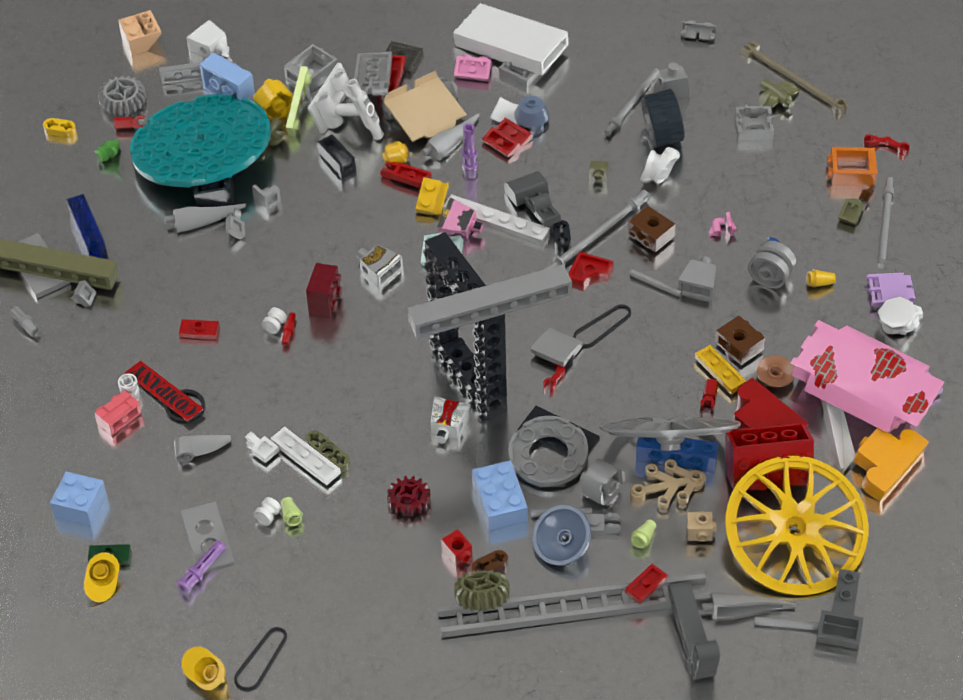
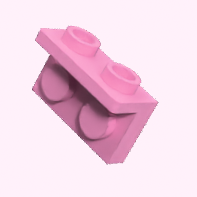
(473, 68)

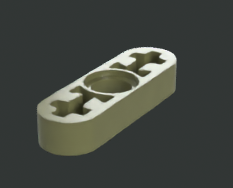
(324, 444)

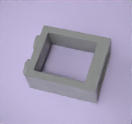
(306, 57)

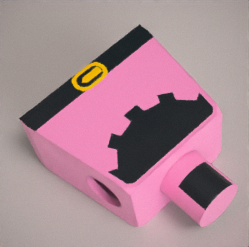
(459, 220)

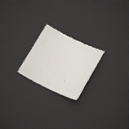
(504, 109)

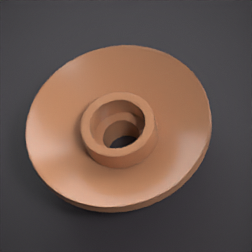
(775, 371)

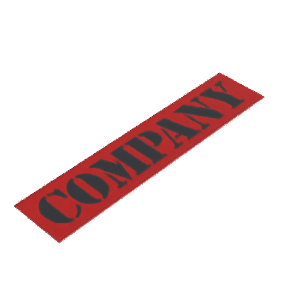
(165, 391)

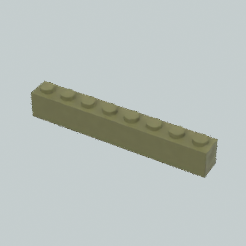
(58, 264)

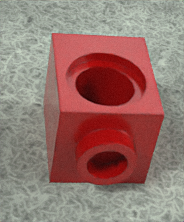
(457, 541)

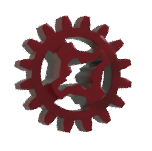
(408, 496)

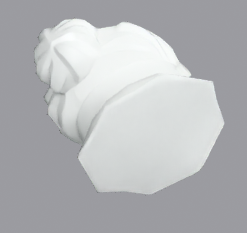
(659, 166)
(899, 316)

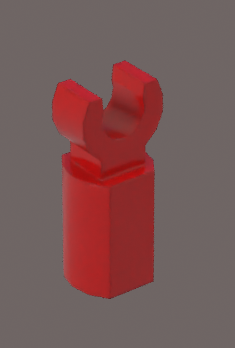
(127, 122)
(709, 394)

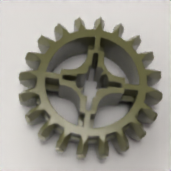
(481, 590)

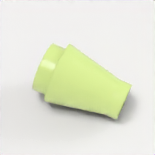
(291, 513)
(642, 536)

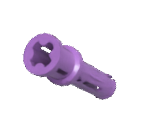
(469, 152)
(195, 573)

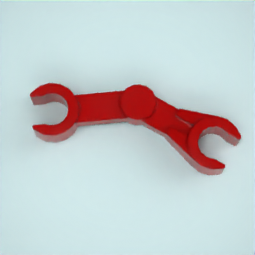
(872, 140)
(560, 372)

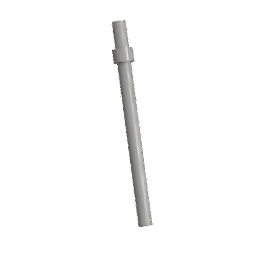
(615, 122)
(888, 193)

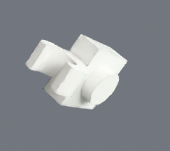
(261, 448)

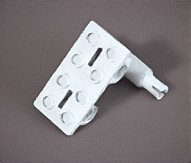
(343, 98)

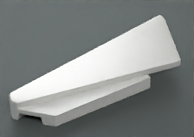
(838, 436)

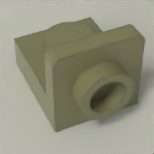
(598, 171)
(851, 211)

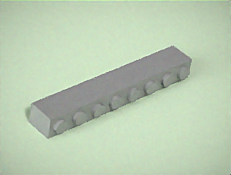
(489, 301)

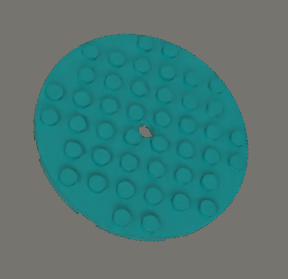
(200, 140)

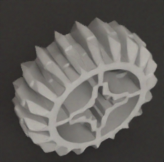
(122, 96)

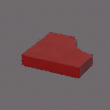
(589, 267)

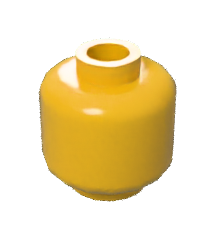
(396, 152)

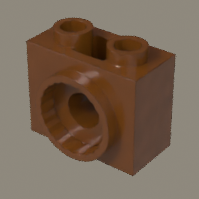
(651, 228)
(740, 340)

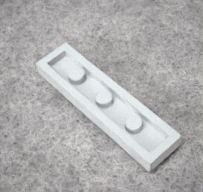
(306, 456)

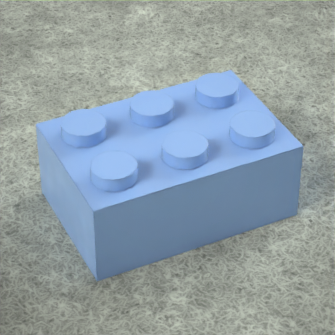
(225, 77)
(499, 495)

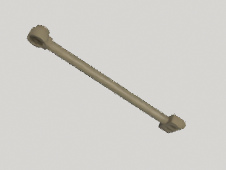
(839, 105)

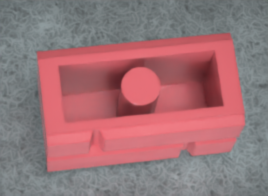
(117, 412)

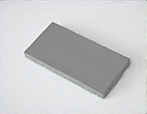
(38, 284)

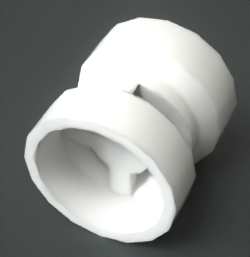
(275, 318)
(129, 383)
(266, 512)

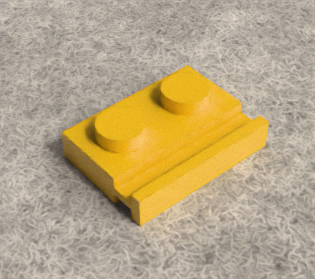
(431, 197)

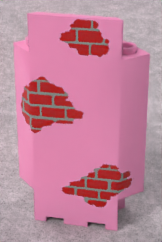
(865, 377)

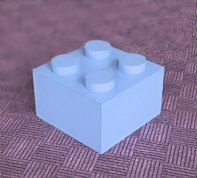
(78, 498)

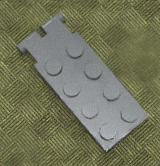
(374, 72)

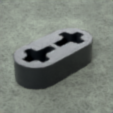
(558, 236)

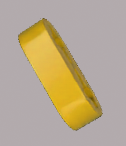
(59, 127)

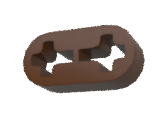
(489, 562)

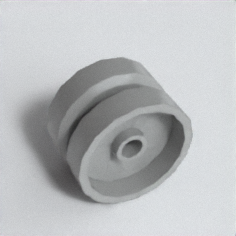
(772, 264)

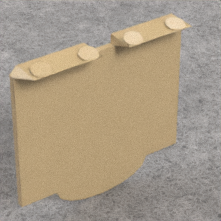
(425, 108)

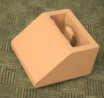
(139, 32)

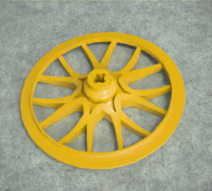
(800, 516)

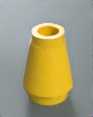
(820, 278)

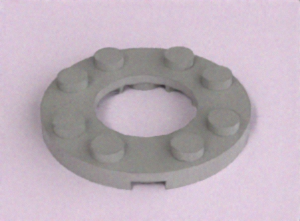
(548, 427)

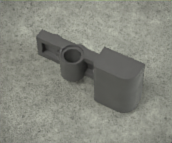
(533, 192)
(840, 626)

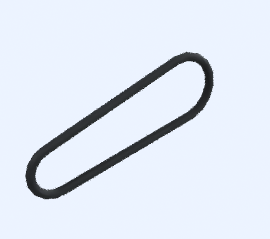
(586, 325)
(253, 652)

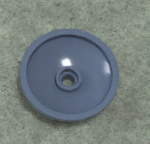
(552, 530)

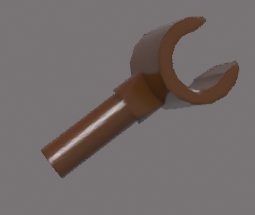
(867, 194)

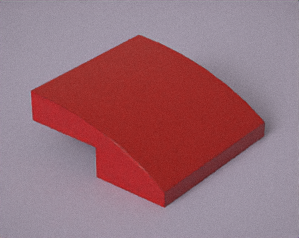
(507, 137)

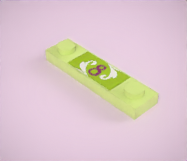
(293, 122)

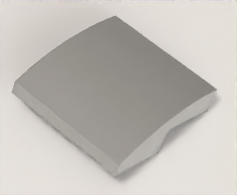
(556, 347)

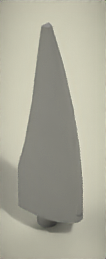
(446, 141)
(195, 217)
(737, 604)

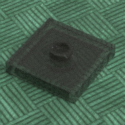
(412, 55)

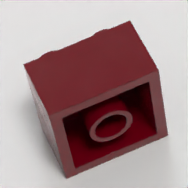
(323, 290)

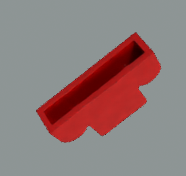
(762, 408)

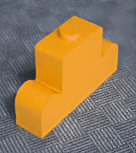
(887, 459)

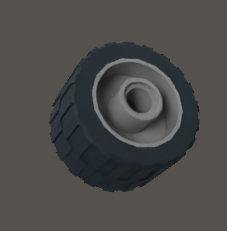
(663, 118)

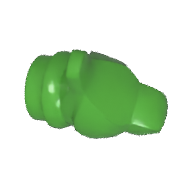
(107, 150)

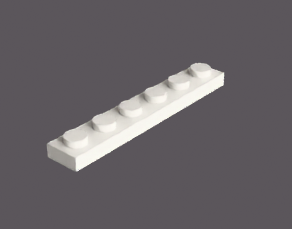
(506, 222)

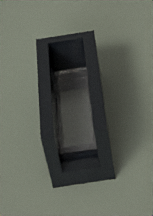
(337, 156)

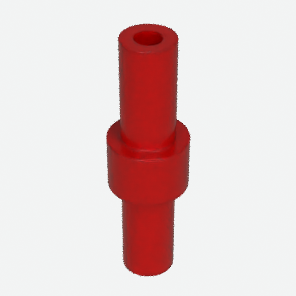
(288, 329)

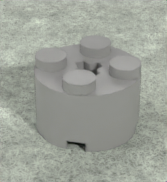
(602, 482)

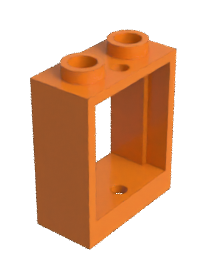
(852, 177)

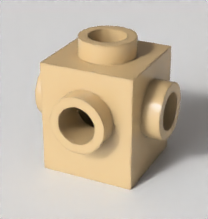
(700, 526)

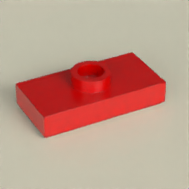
(199, 329)
(646, 583)

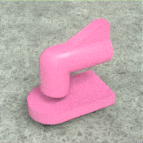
(715, 229)

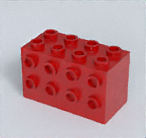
(754, 445)

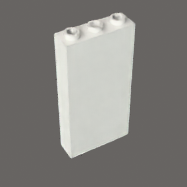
(511, 38)

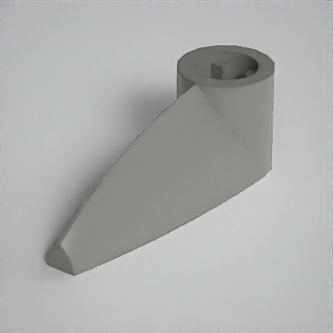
(190, 446)

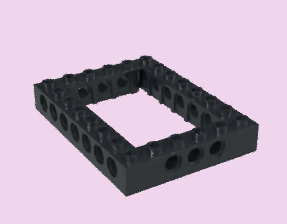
(479, 374)

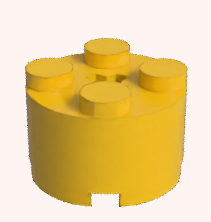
(274, 98)

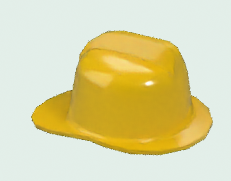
(101, 577)
(203, 668)

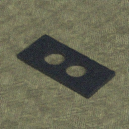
(554, 442)

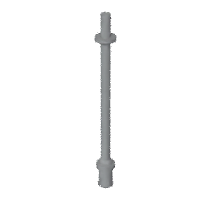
(633, 204)

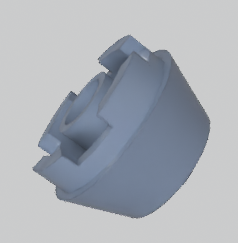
(531, 113)

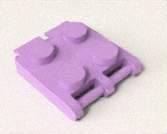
(890, 286)

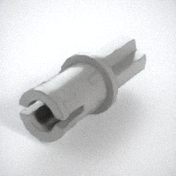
(24, 321)

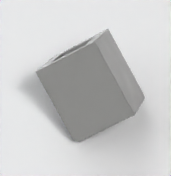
(267, 197)

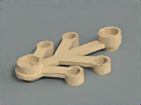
(669, 483)

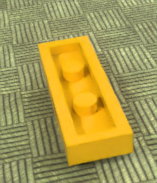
(720, 369)

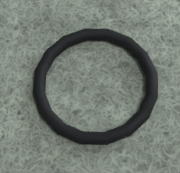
(180, 418)

